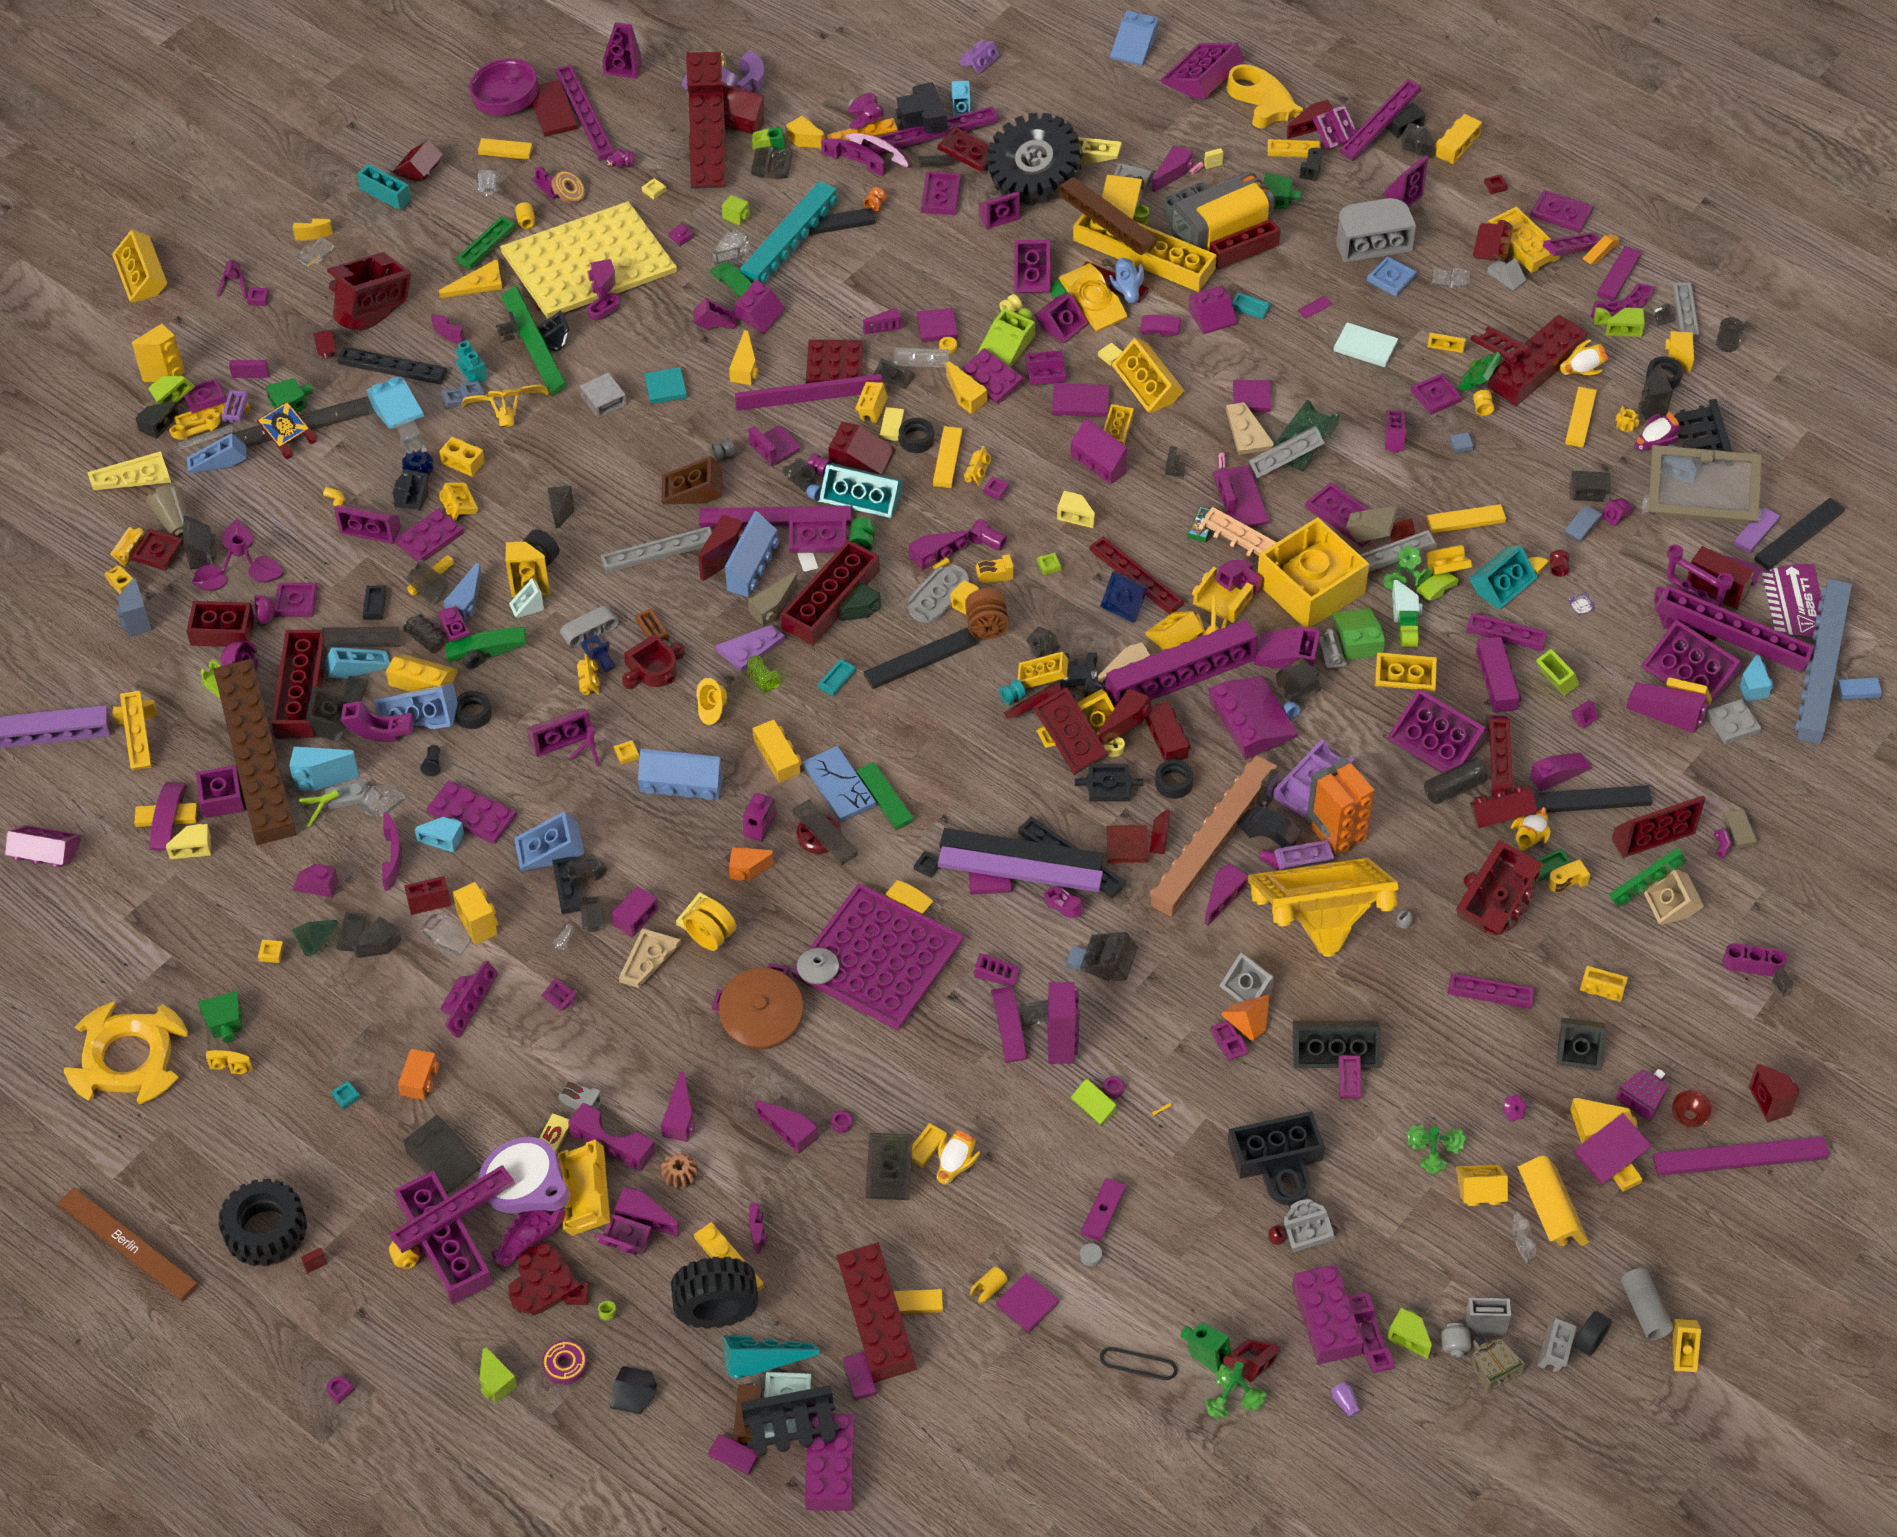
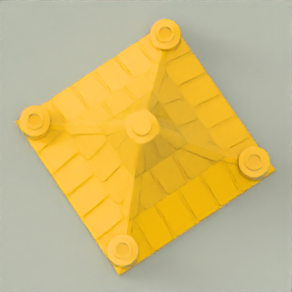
(1325, 897)

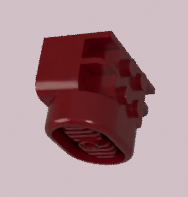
(367, 290)
(1500, 890)

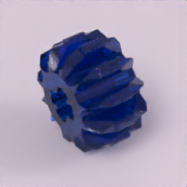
(418, 462)

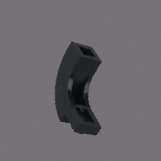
(1270, 825)

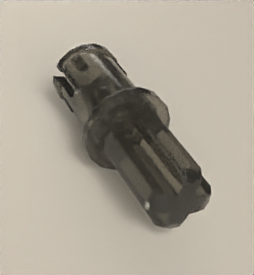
(937, 160)

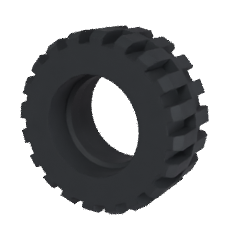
(265, 1246)
(714, 1292)

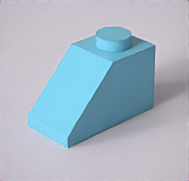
(441, 833)

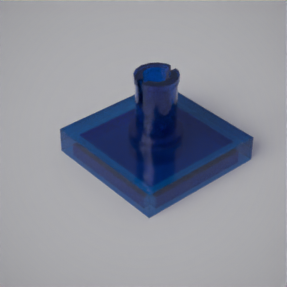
(1124, 596)

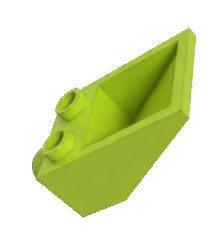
(1009, 335)

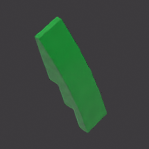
(491, 642)

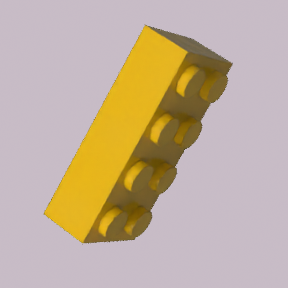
(1119, 422)
(1043, 670)

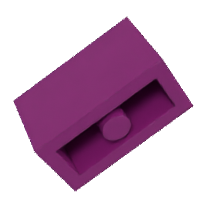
(634, 911)

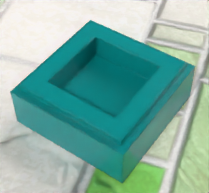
(345, 1095)

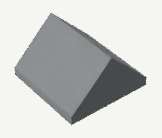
(1247, 979)

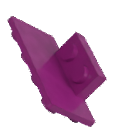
(1240, 495)

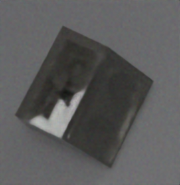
(1109, 956)

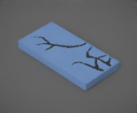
(838, 783)

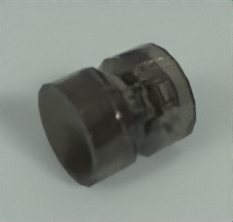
(1729, 334)

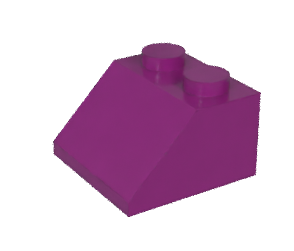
(1000, 210)
(759, 307)
(1212, 309)
(1061, 317)

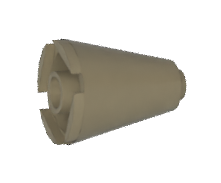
(169, 508)

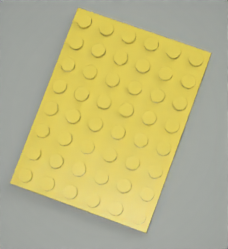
(557, 260)

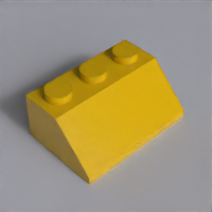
(158, 354)
(523, 564)
(1405, 671)
(415, 673)

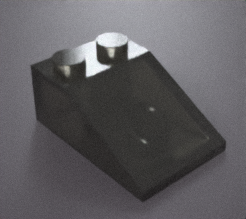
(439, 1149)
(889, 1166)

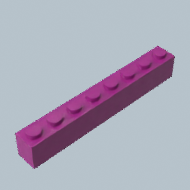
(1734, 628)

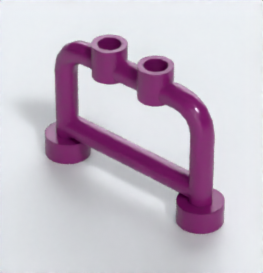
(1723, 581)

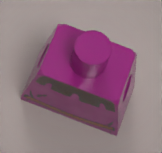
(763, 811)

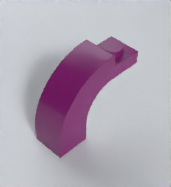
(375, 727)

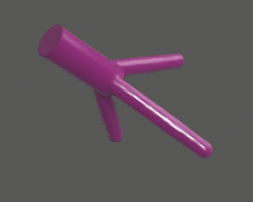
(590, 742)

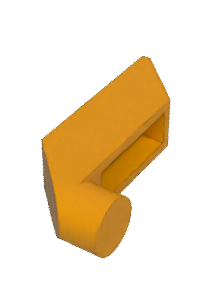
(1601, 249)

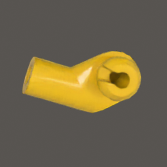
(337, 495)

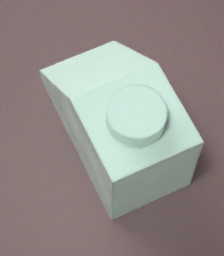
(1404, 600)

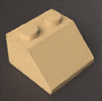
(1673, 898)

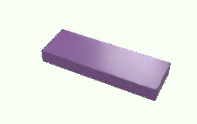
(1755, 532)
(1304, 854)

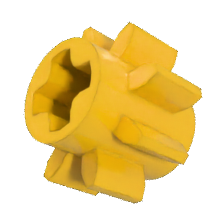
(1627, 420)

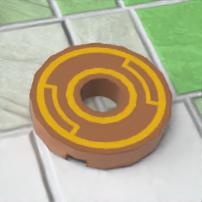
(573, 182)

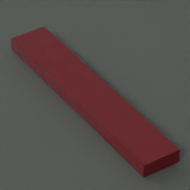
(1125, 565)

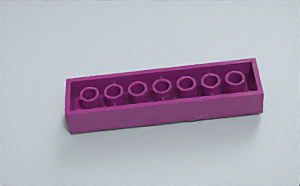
(1185, 663)

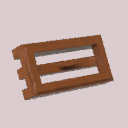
(645, 630)

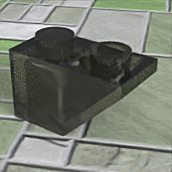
(1417, 140)

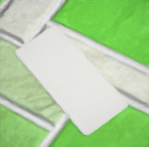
(807, 561)

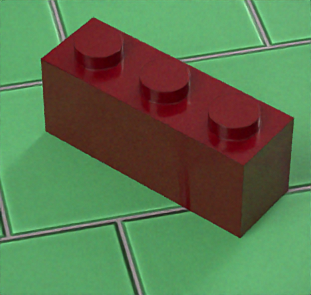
(1167, 732)
(1503, 806)

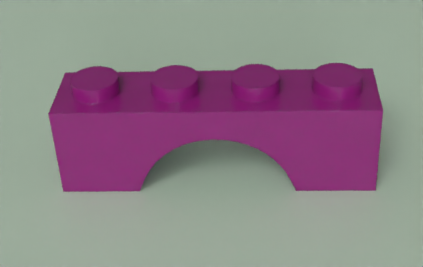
(632, 1149)

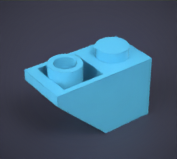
(960, 97)
(1755, 681)

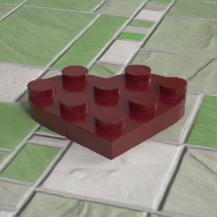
(542, 1280)

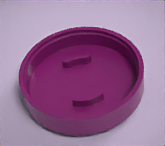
(504, 86)

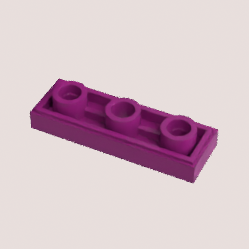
(1107, 1200)

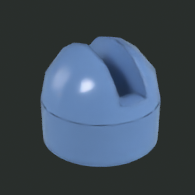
(814, 492)
(1291, 709)

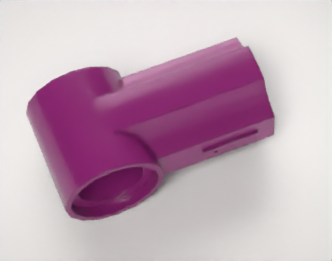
(983, 533)

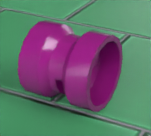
(818, 464)

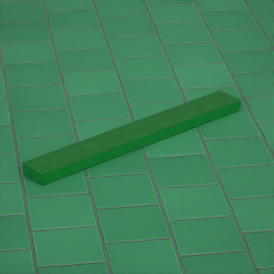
(534, 341)

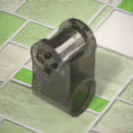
(800, 474)

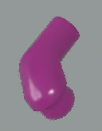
(1723, 836)

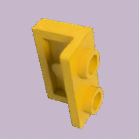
(1603, 983)

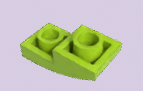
(1436, 584)

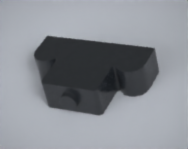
(922, 109)

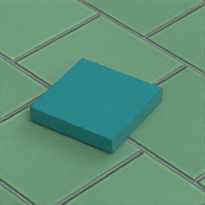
(665, 385)

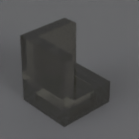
(508, 331)

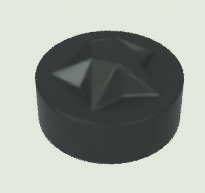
(472, 659)

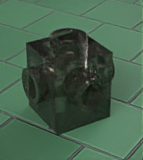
(1043, 642)

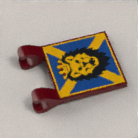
(284, 426)

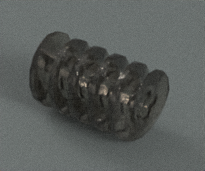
(425, 633)

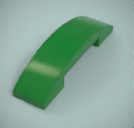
(732, 277)

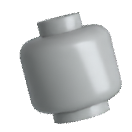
(1456, 1339)

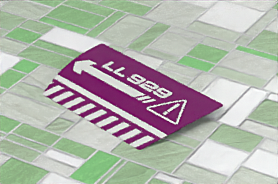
(1793, 598)

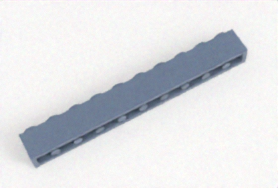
(1823, 662)

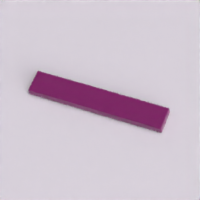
(1380, 119)
(452, 1209)

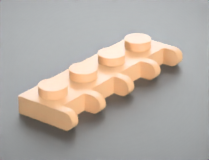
(1236, 532)

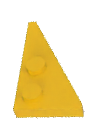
(481, 280)

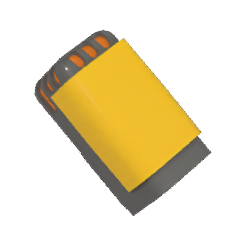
(1210, 213)

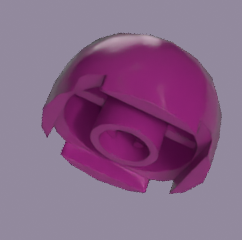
(238, 652)

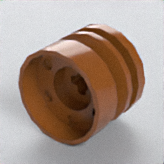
(986, 613)

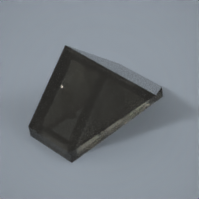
(561, 503)

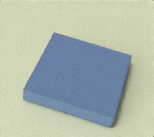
(1391, 276)

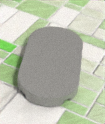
(932, 597)

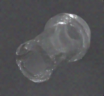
(561, 941)

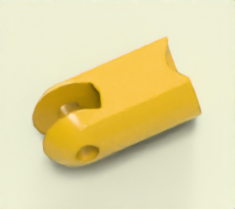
(990, 1283)

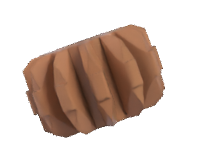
(679, 1170)

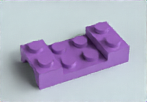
(1295, 787)

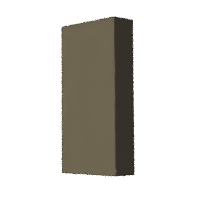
(1740, 828)

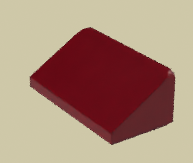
(1160, 833)

